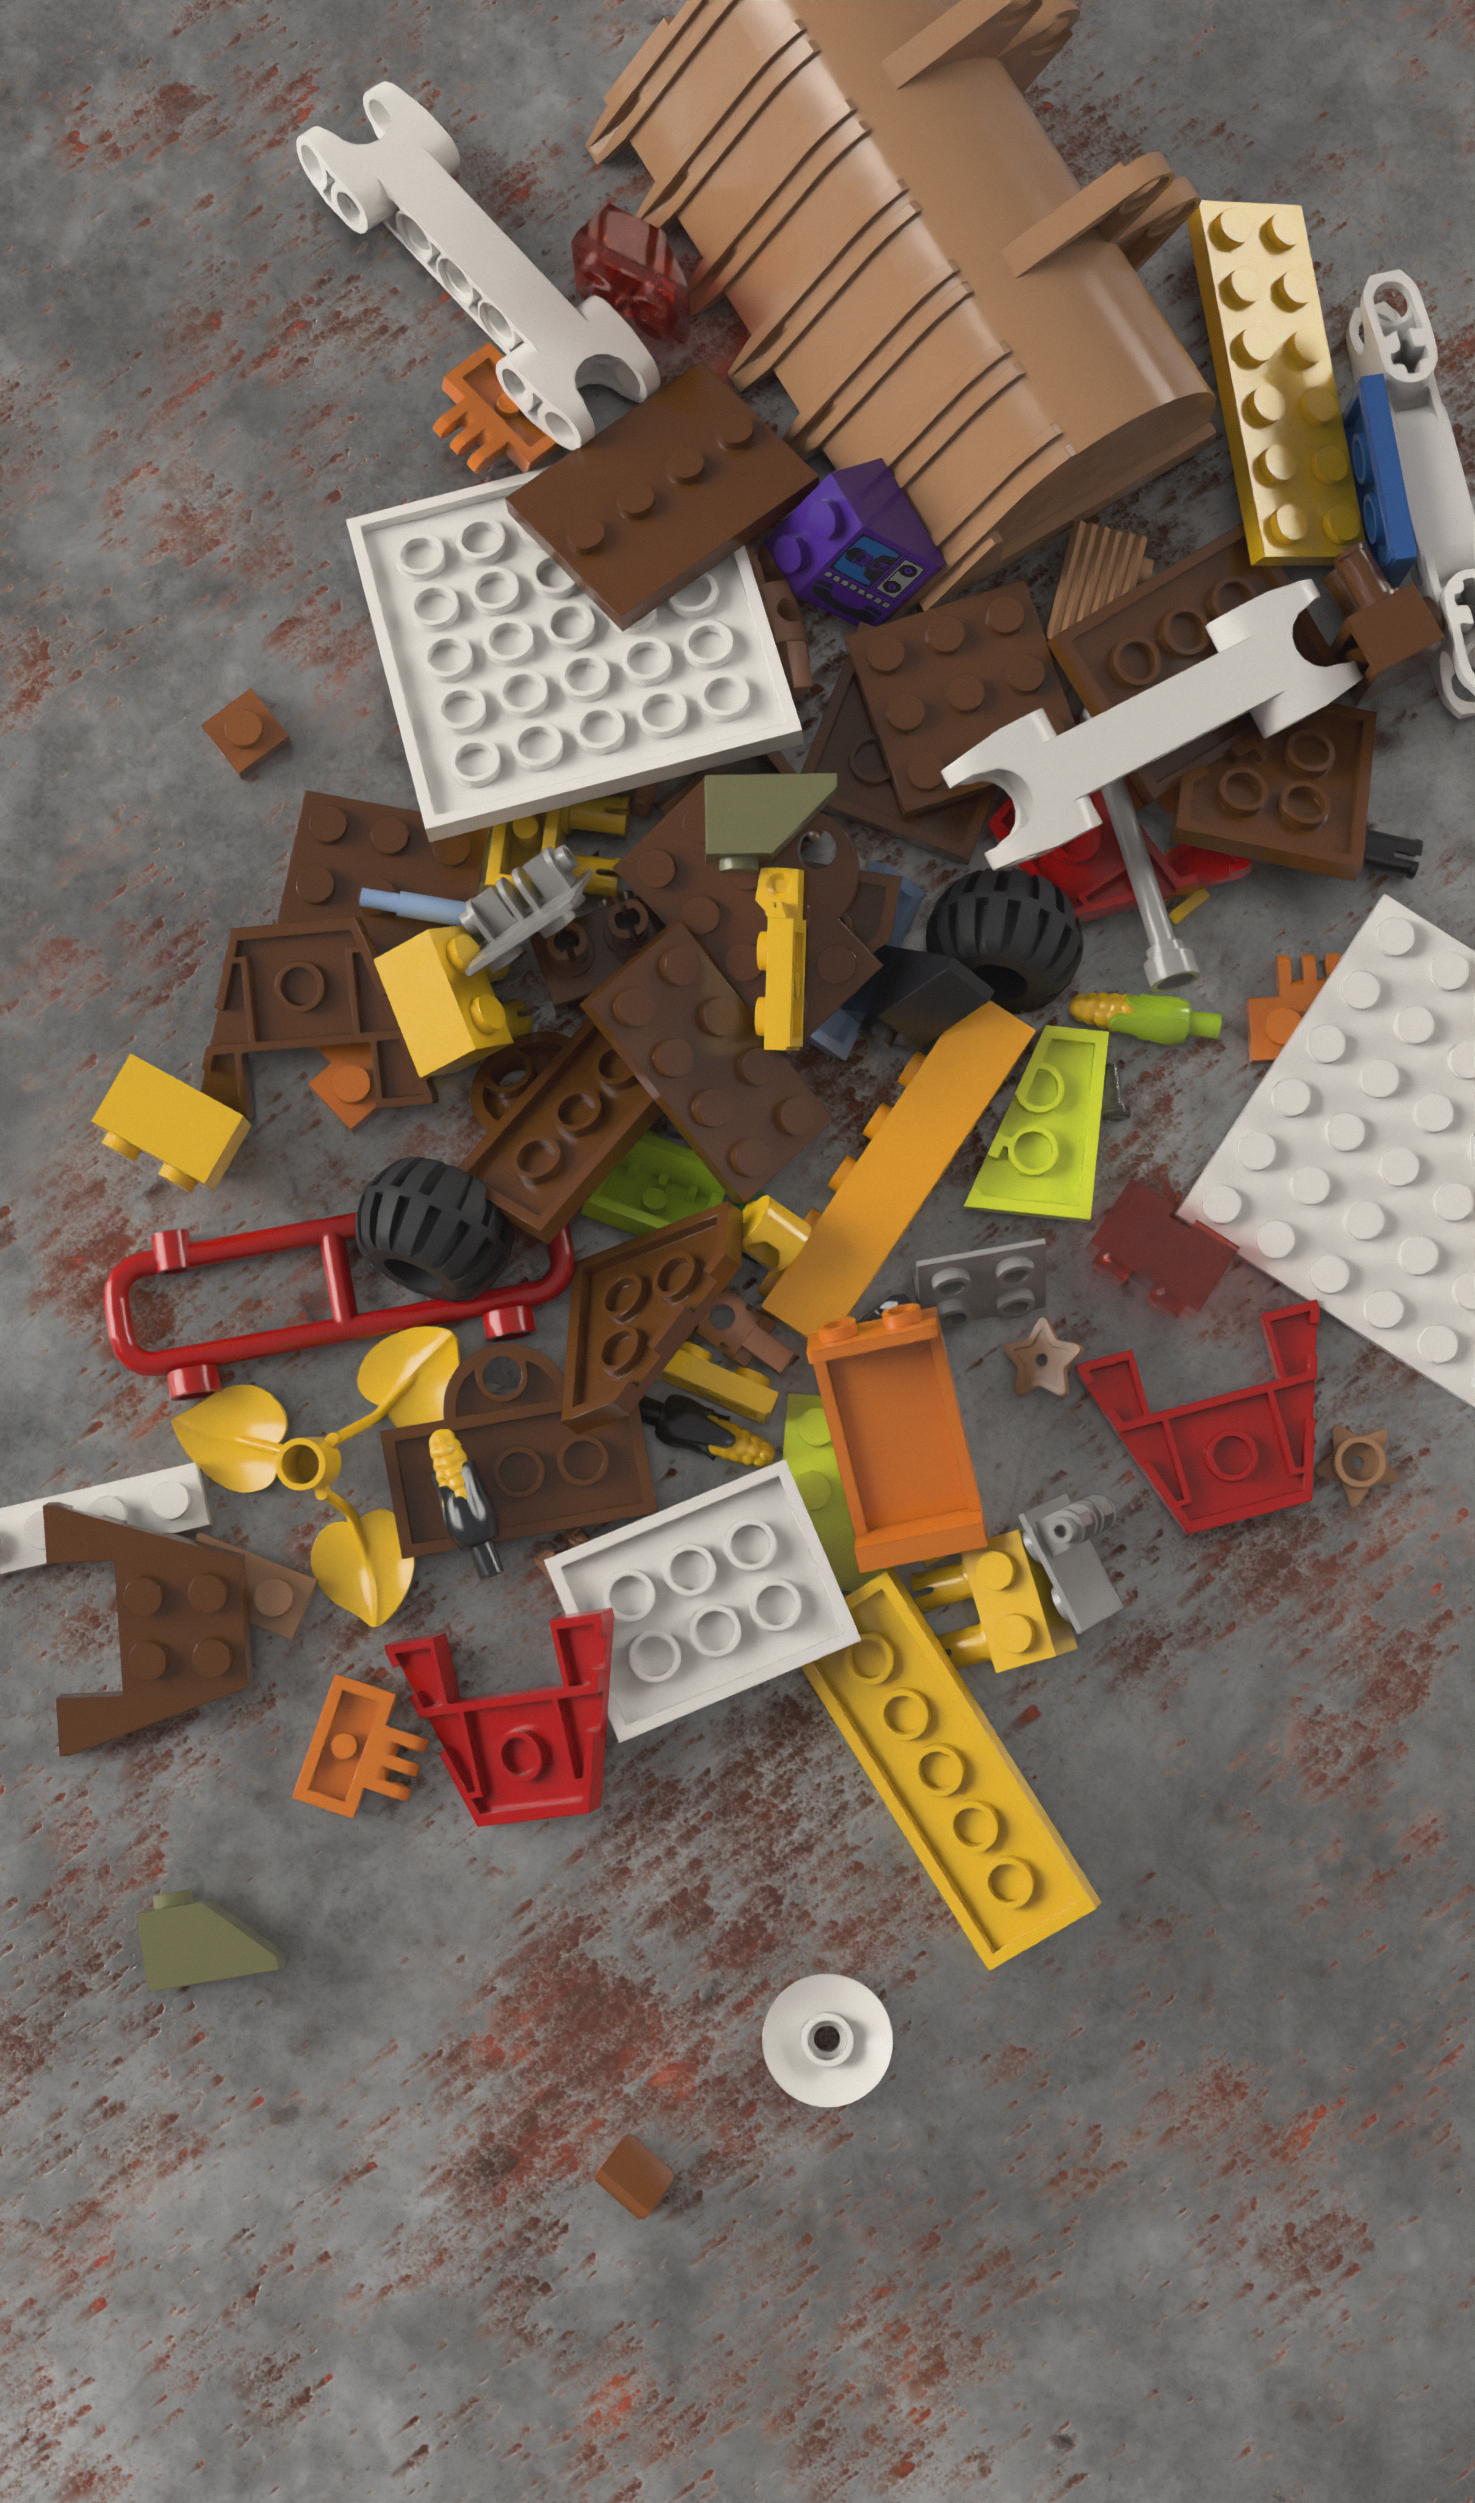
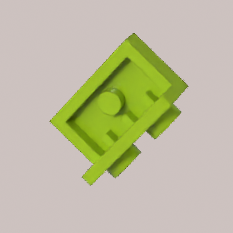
(654, 1187)

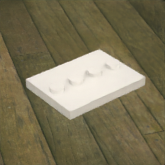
(708, 1598)

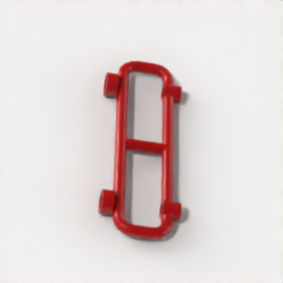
(194, 1368)

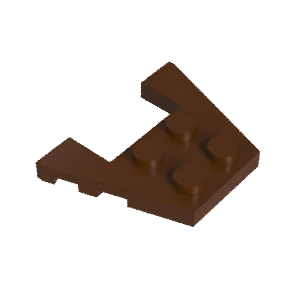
(305, 990)
(177, 1624)

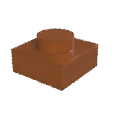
(246, 733)

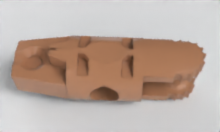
(784, 620)
(747, 1336)

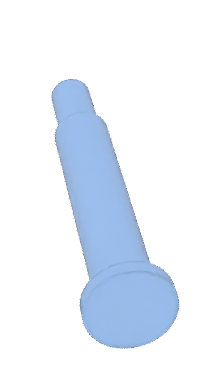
(415, 906)

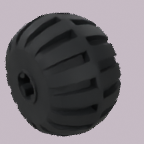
(1011, 934)
(433, 1230)

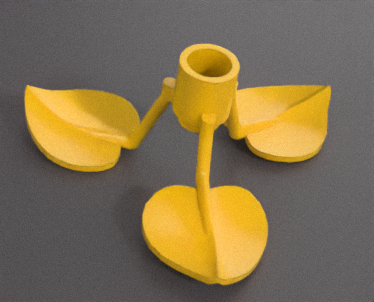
(239, 1446)

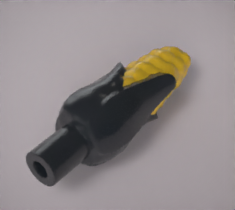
(694, 1427)
(465, 1503)

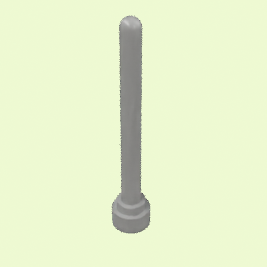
(1168, 962)

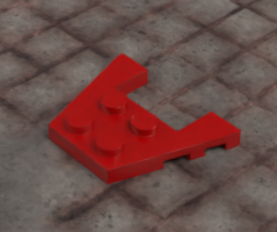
(1095, 874)
(1230, 1451)
(525, 1748)

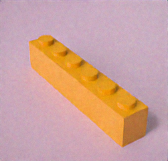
(896, 1170)

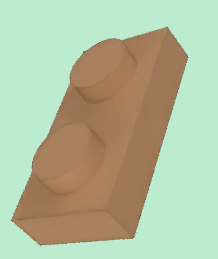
(274, 1593)

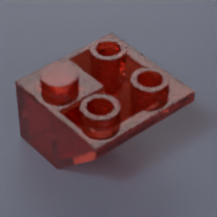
(633, 272)

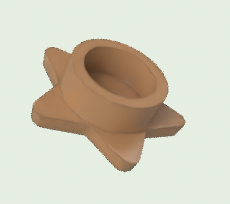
(1059, 1360)
(1371, 1451)

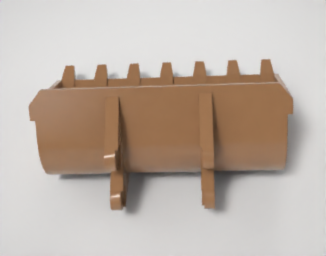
(920, 256)

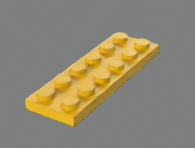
(1275, 382)
(948, 1777)

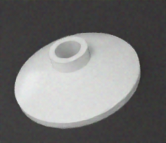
(832, 2075)

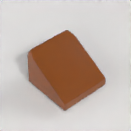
(634, 2176)

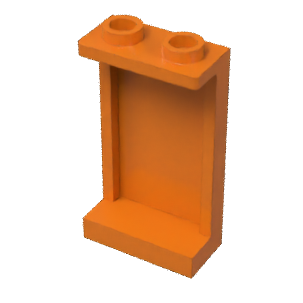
(898, 1437)

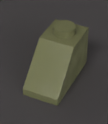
(759, 815)
(199, 1943)

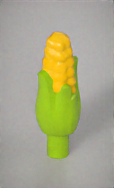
(1146, 1016)

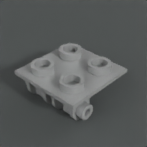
(510, 921)
(983, 1283)
(1060, 1540)

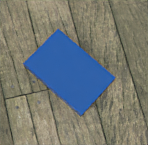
(1379, 478)

